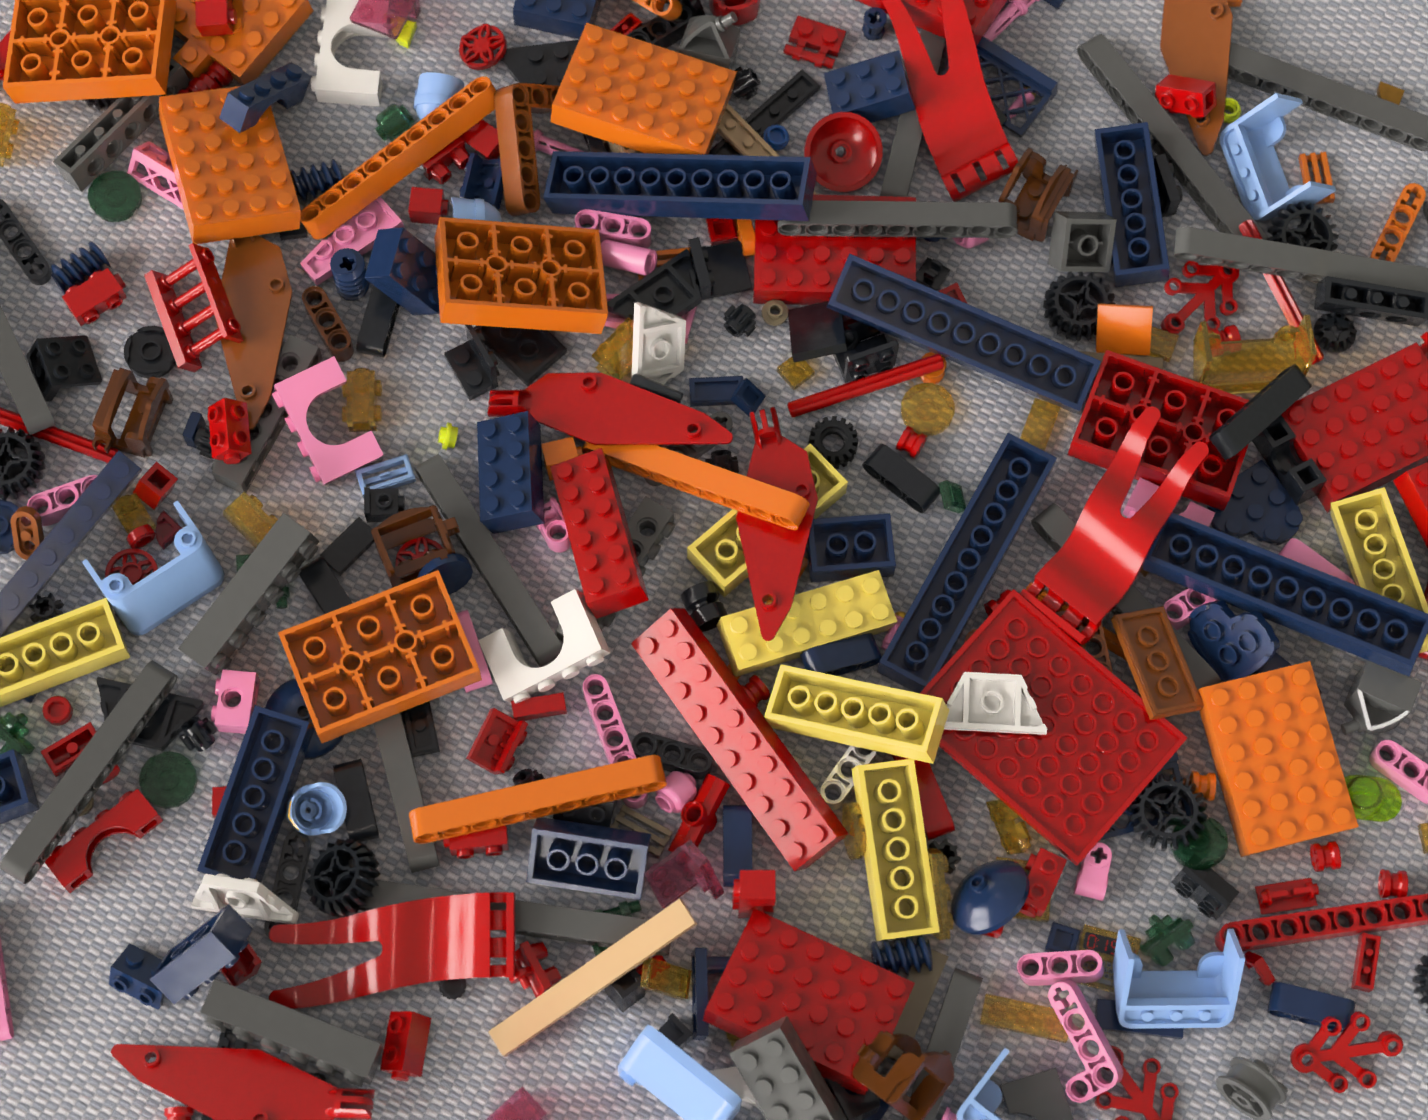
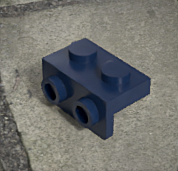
(483, 180)
(132, 973)

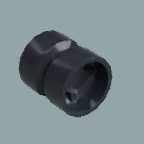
(704, 605)

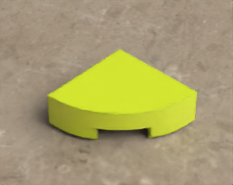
(407, 34)

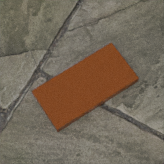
(1157, 662)

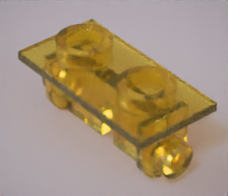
(1013, 836)

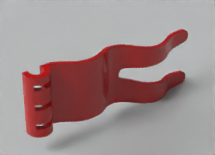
(953, 106)
(1106, 548)
(419, 945)

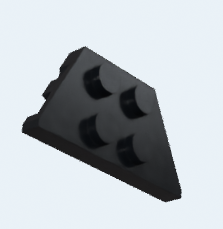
(540, 63)
(666, 288)
(164, 723)

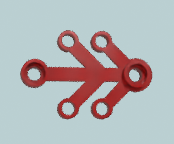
(1204, 293)
(1342, 1051)
(1140, 1101)

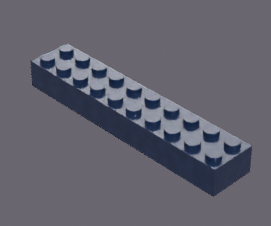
(682, 185)
(963, 334)
(966, 564)
(1288, 593)

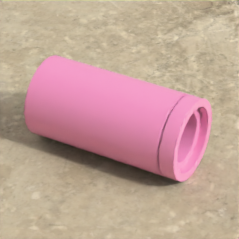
(628, 257)

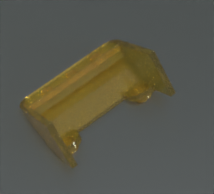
(1251, 364)

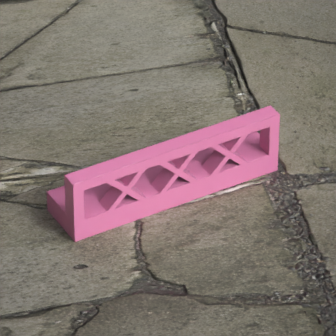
(155, 161)

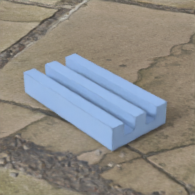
(394, 483)

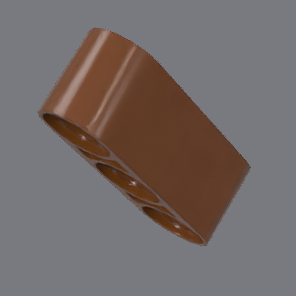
(326, 312)

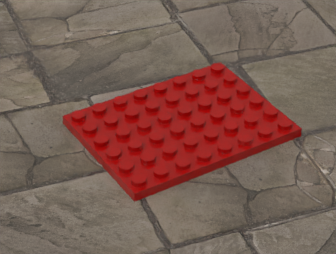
(1097, 737)

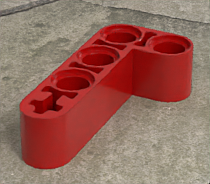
(934, 809)

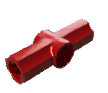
(704, 805)

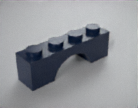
(248, 102)

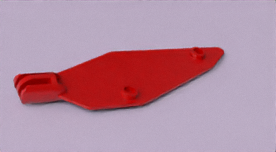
(608, 411)
(772, 551)
(241, 1084)

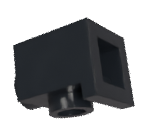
(375, 511)

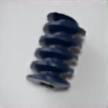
(316, 179)
(79, 267)
(349, 274)
(902, 956)

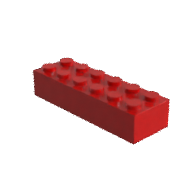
(599, 533)

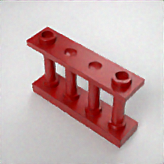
(170, 308)

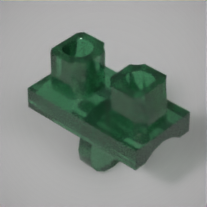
(14, 732)
(1164, 933)

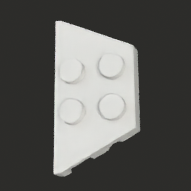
(657, 343)
(993, 705)
(246, 896)

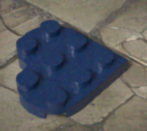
(1259, 508)
(1232, 642)

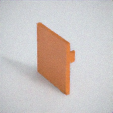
(1124, 329)

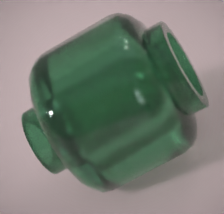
(393, 122)

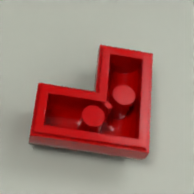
(66, 750)

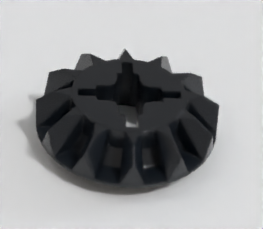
(1327, 339)

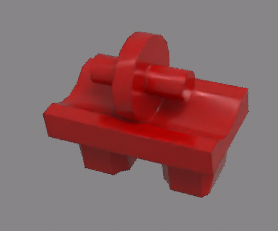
(437, 165)
(529, 970)

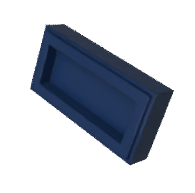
(713, 390)

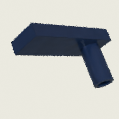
(702, 966)

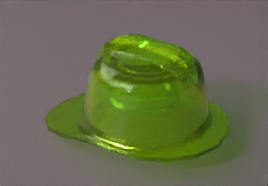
(1373, 797)

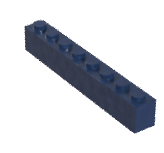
(65, 538)

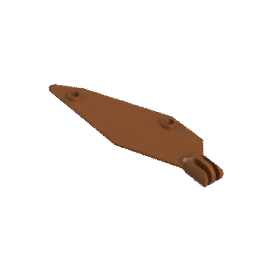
(1198, 47)
(260, 301)

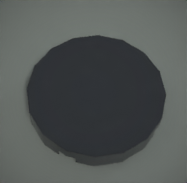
(149, 352)

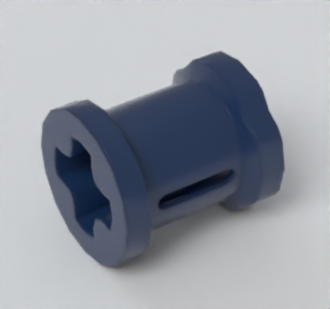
(873, 23)

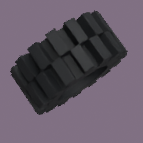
(838, 428)

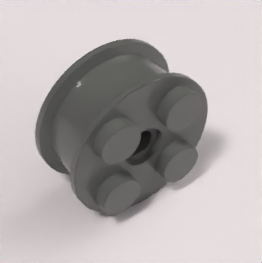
(1251, 1088)

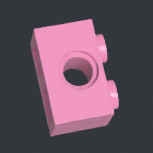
(231, 685)

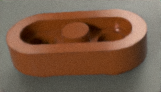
(26, 530)

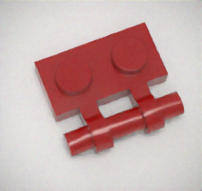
(815, 36)

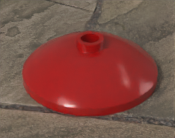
(861, 151)

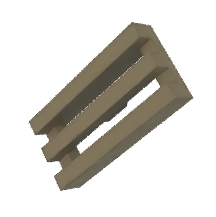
(647, 822)

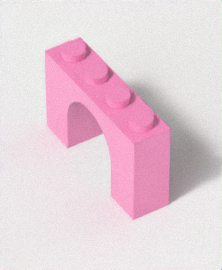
(296, 396)

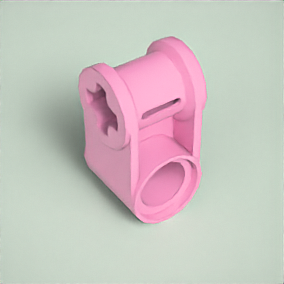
(554, 524)
(1093, 876)

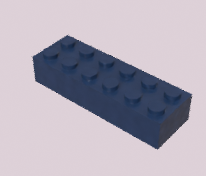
(1133, 200)
(256, 795)

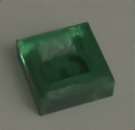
(952, 496)

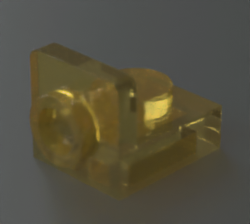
(132, 513)

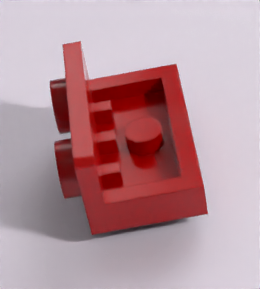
(497, 742)

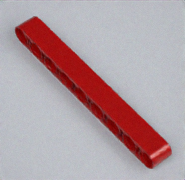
(1329, 923)

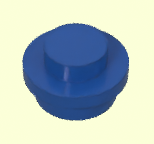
(776, 137)

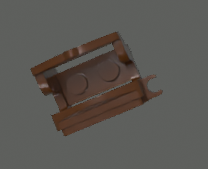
(1039, 194)
(142, 418)
(408, 526)
(903, 1073)

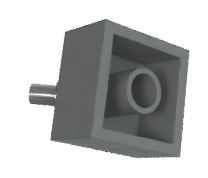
(712, 39)
(1081, 241)
(1379, 699)

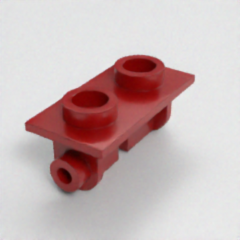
(1287, 896)

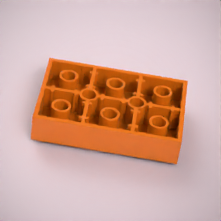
(258, 36)
(88, 49)
(641, 95)
(227, 178)
(520, 276)
(380, 656)
(1276, 759)

